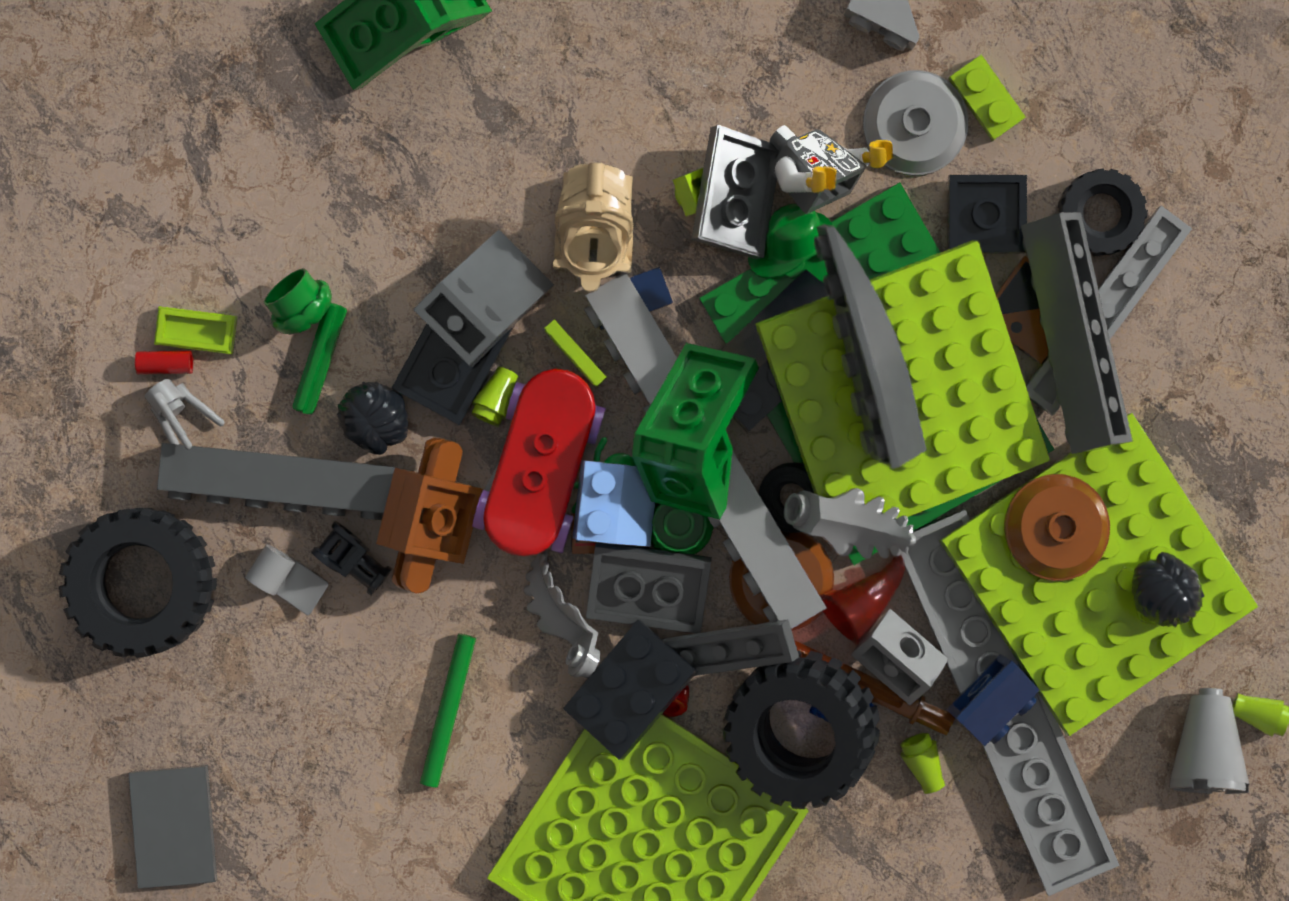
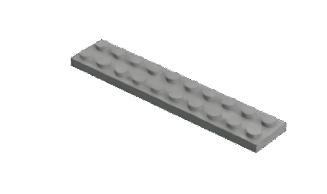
(1033, 756)

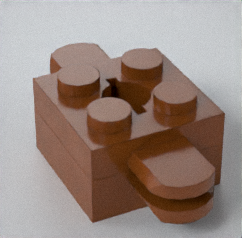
(444, 524)

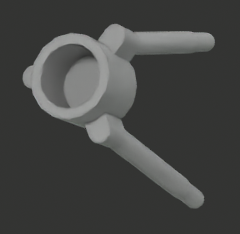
(167, 403)

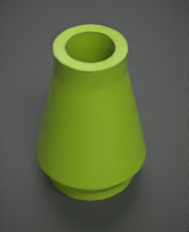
(494, 398)
(1262, 713)
(923, 760)

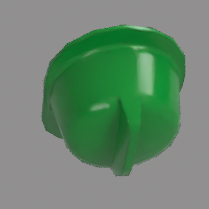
(788, 241)

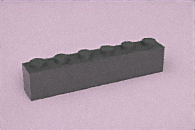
(1076, 332)
(275, 479)

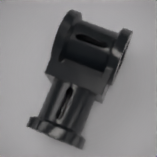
(349, 557)

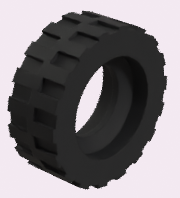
(1130, 202)

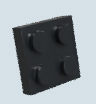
(987, 211)

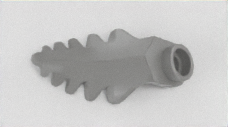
(850, 522)
(561, 619)

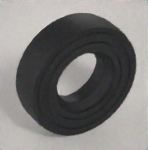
(772, 485)

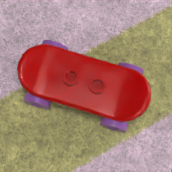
(539, 463)

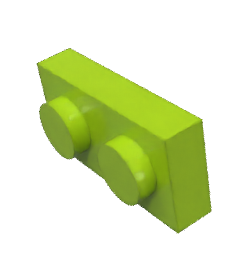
(986, 97)

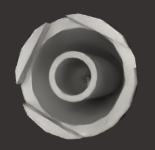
(1210, 748)

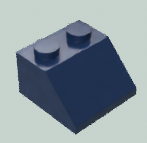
(994, 700)

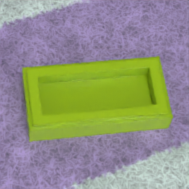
(195, 330)
(575, 353)

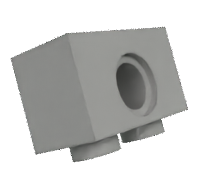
(900, 657)

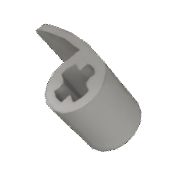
(286, 577)

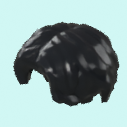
(373, 417)
(1167, 590)

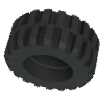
(87, 591)
(781, 771)

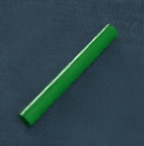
(447, 710)

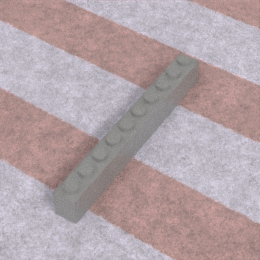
(746, 521)

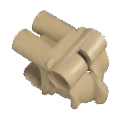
(594, 216)

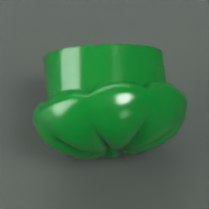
(298, 302)
(679, 530)

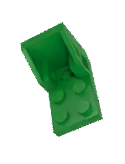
(377, 33)
(684, 437)

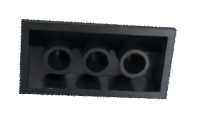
(763, 392)

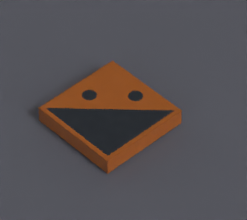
(1022, 312)

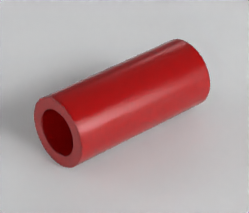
(163, 362)

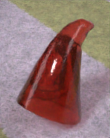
(860, 604)

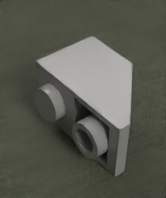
(887, 18)

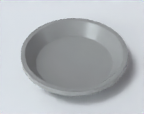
(920, 118)

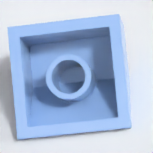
(612, 505)

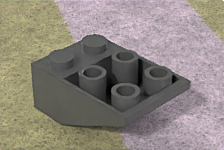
(483, 298)

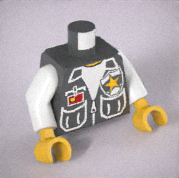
(819, 169)

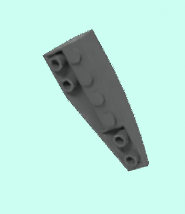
(872, 357)

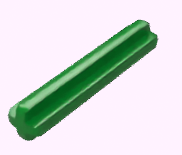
(319, 359)

